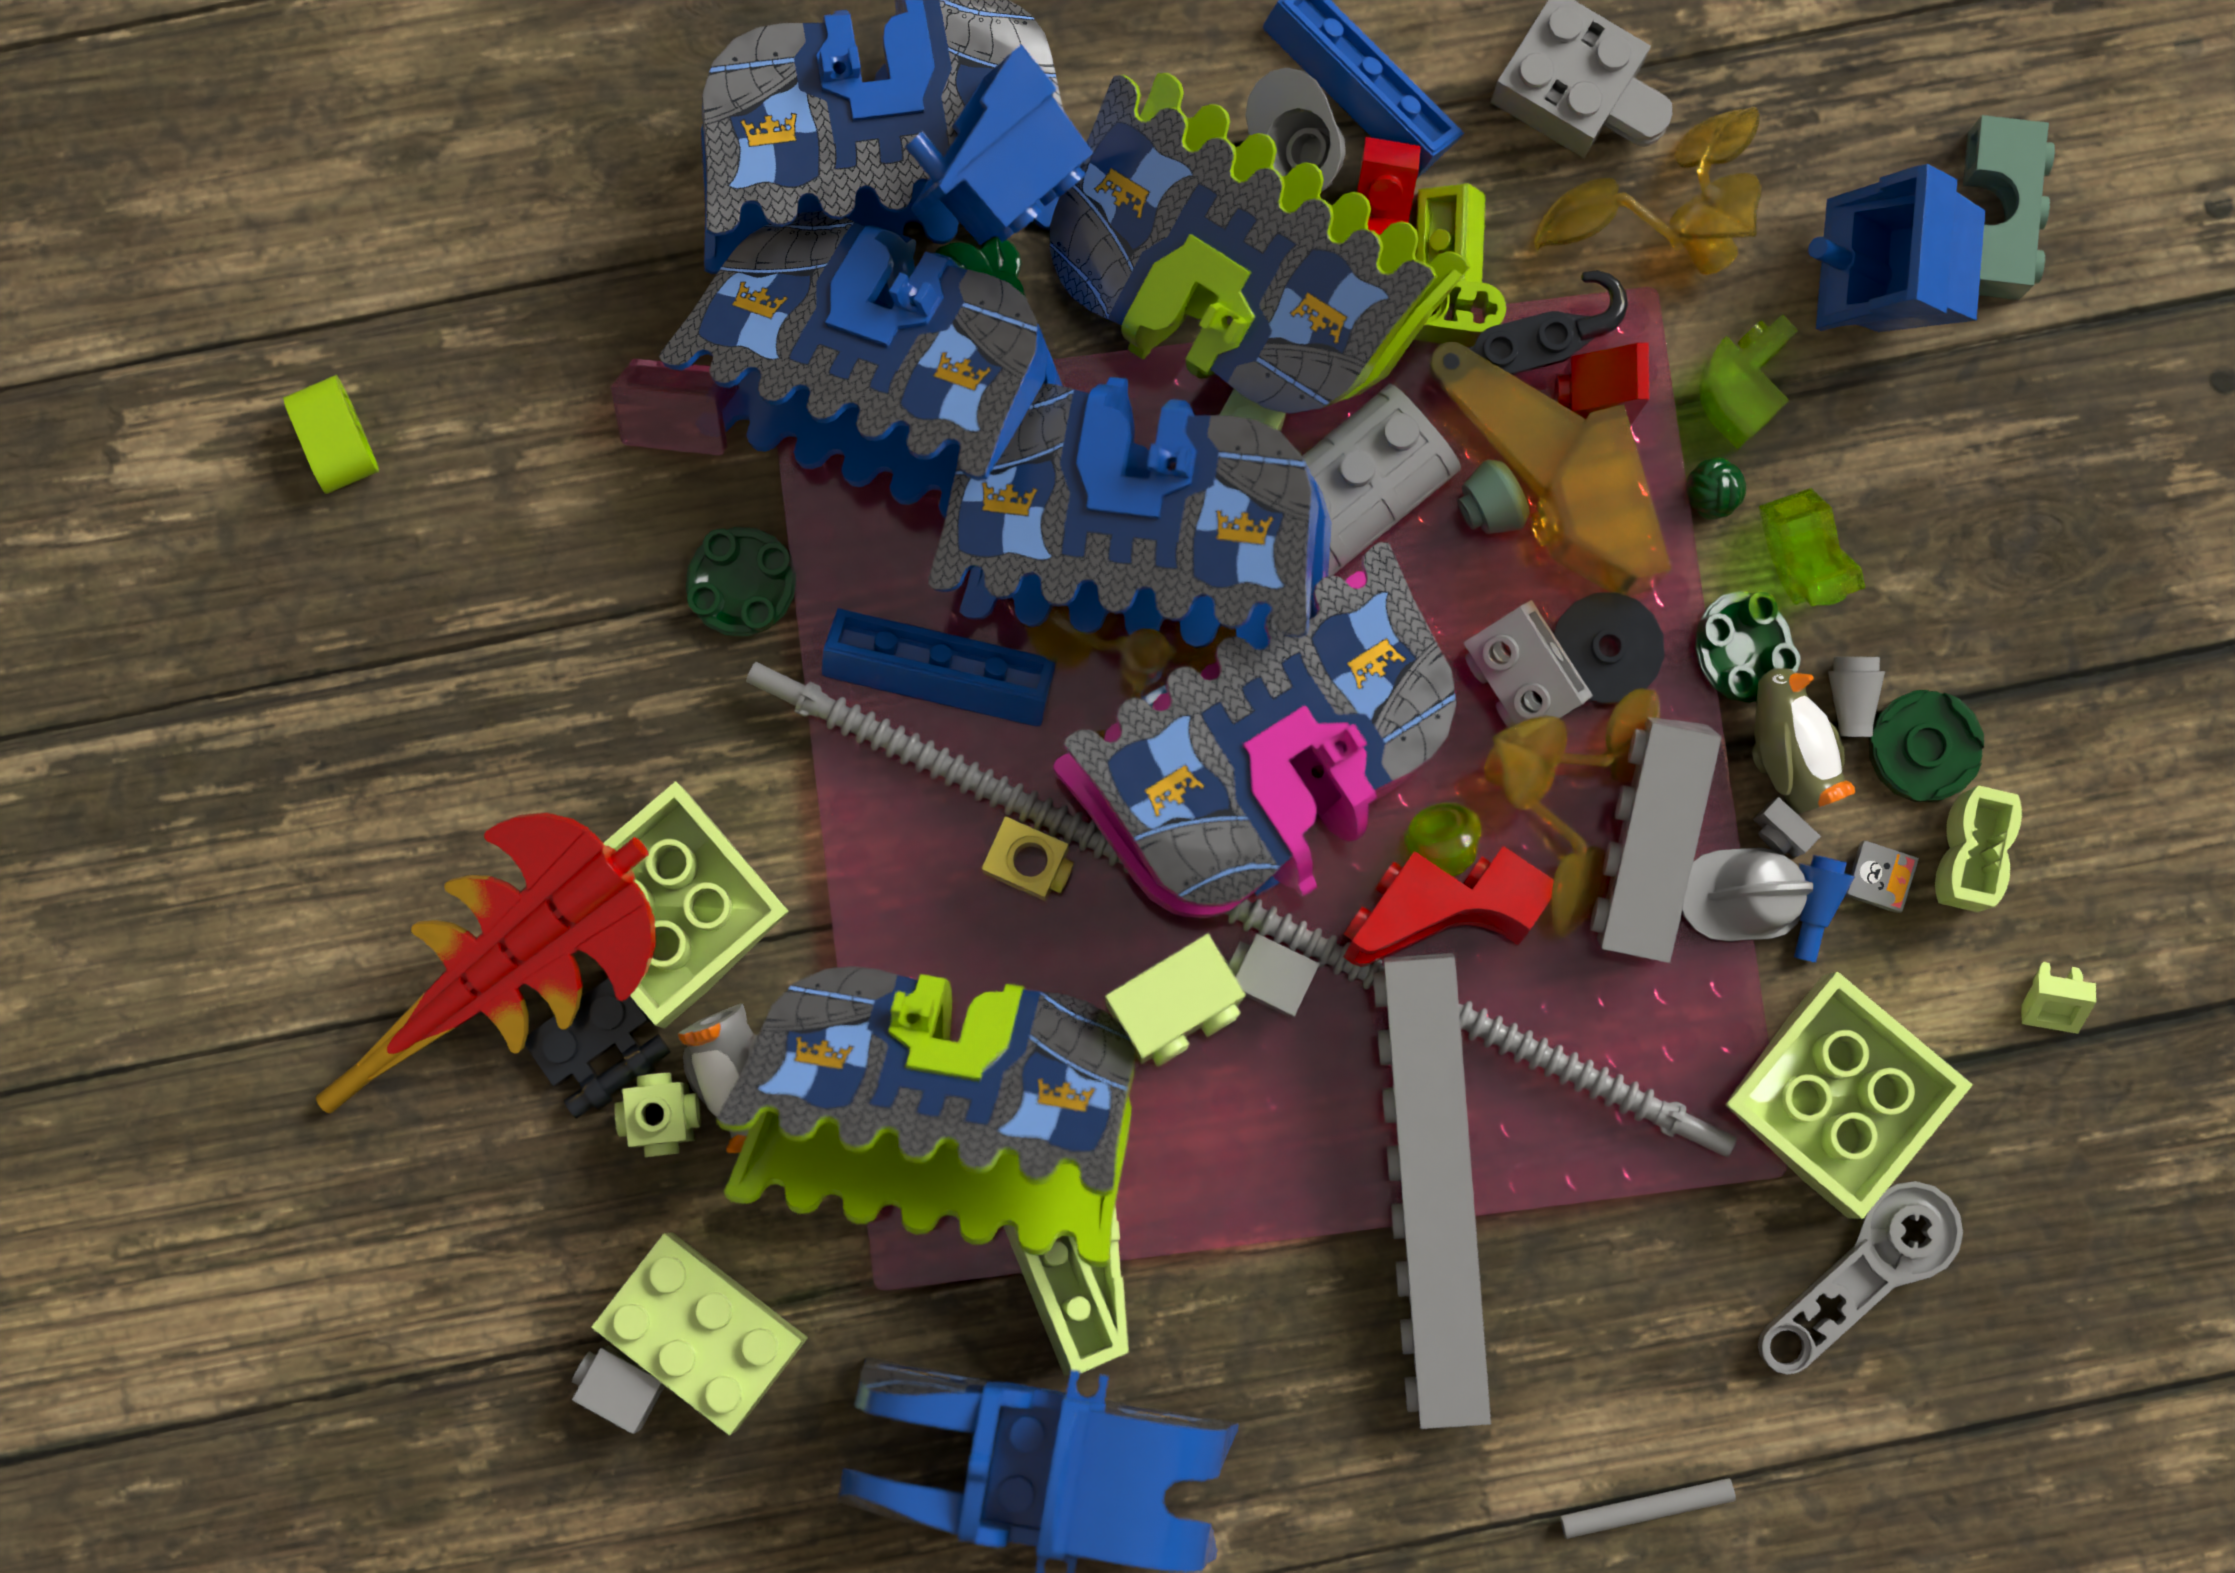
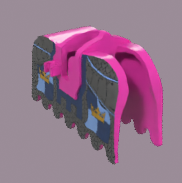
(1218, 773)

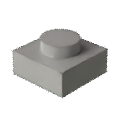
(1785, 829)

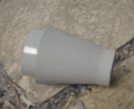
(1856, 693)

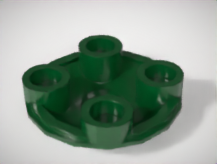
(740, 581)
(1741, 642)

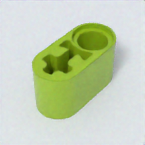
(1462, 328)
(331, 434)

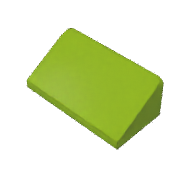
(1452, 221)

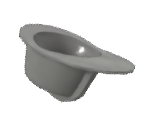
(1299, 120)
(1745, 894)

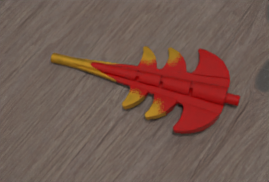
(572, 902)

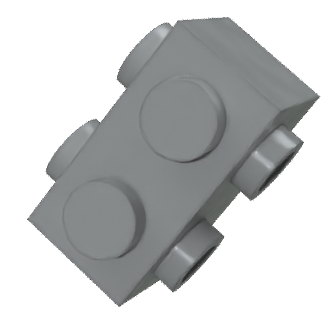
(1533, 666)

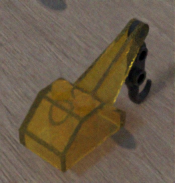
(1583, 470)

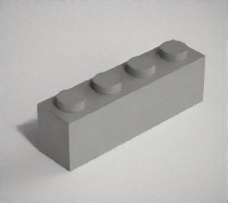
(1657, 838)

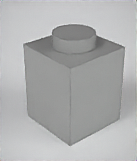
(1272, 974)
(616, 1388)

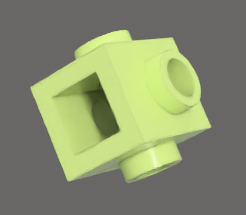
(679, 1119)

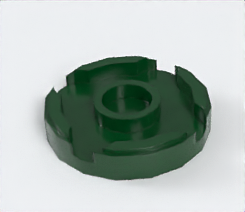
(1926, 746)

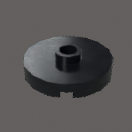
(1633, 630)

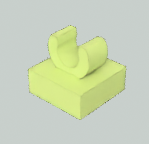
(2058, 1001)

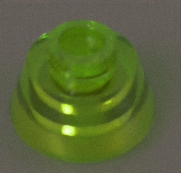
(1445, 836)

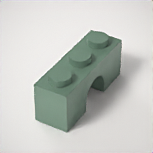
(2011, 162)

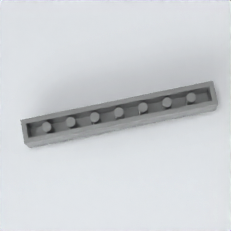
(1436, 1191)

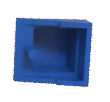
(1007, 152)
(1900, 254)

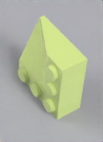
(702, 899)
(1846, 1095)

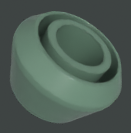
(1493, 499)

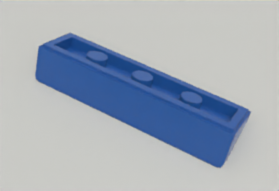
(1361, 77)
(938, 667)

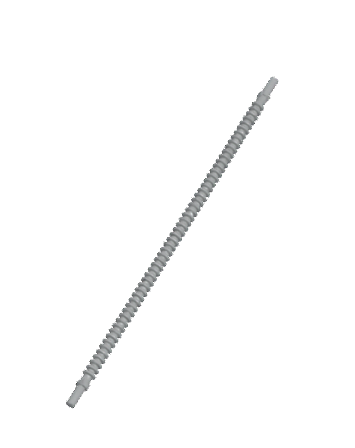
(812, 701)

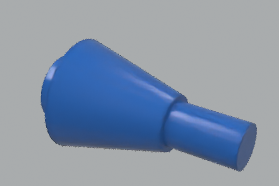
(1829, 890)

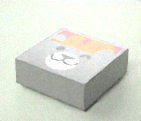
(1881, 876)

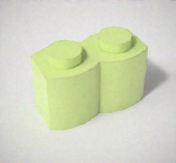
(1979, 833)

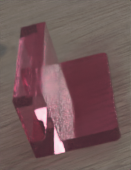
(671, 407)

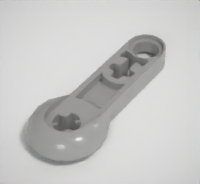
(1872, 1268)

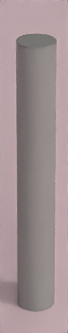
(1647, 1508)

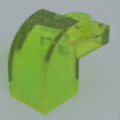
(1733, 387)
(1807, 550)

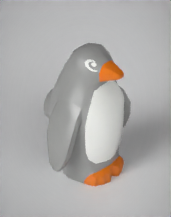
(716, 1059)

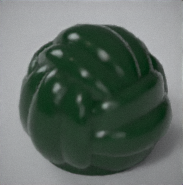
(1715, 488)

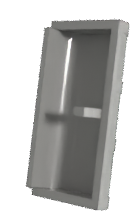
(1377, 470)

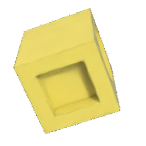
(1010, 841)

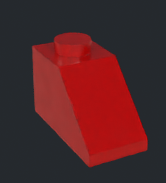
(1606, 380)

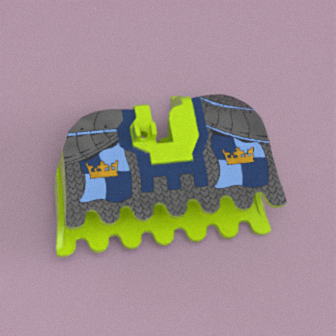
(1212, 231)
(877, 1105)

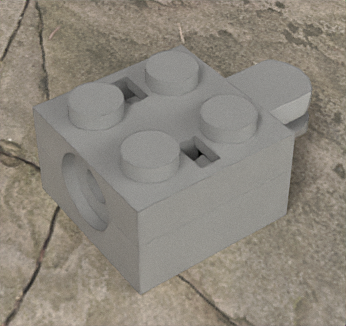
(1580, 77)

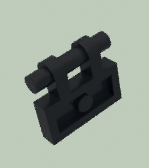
(597, 1027)

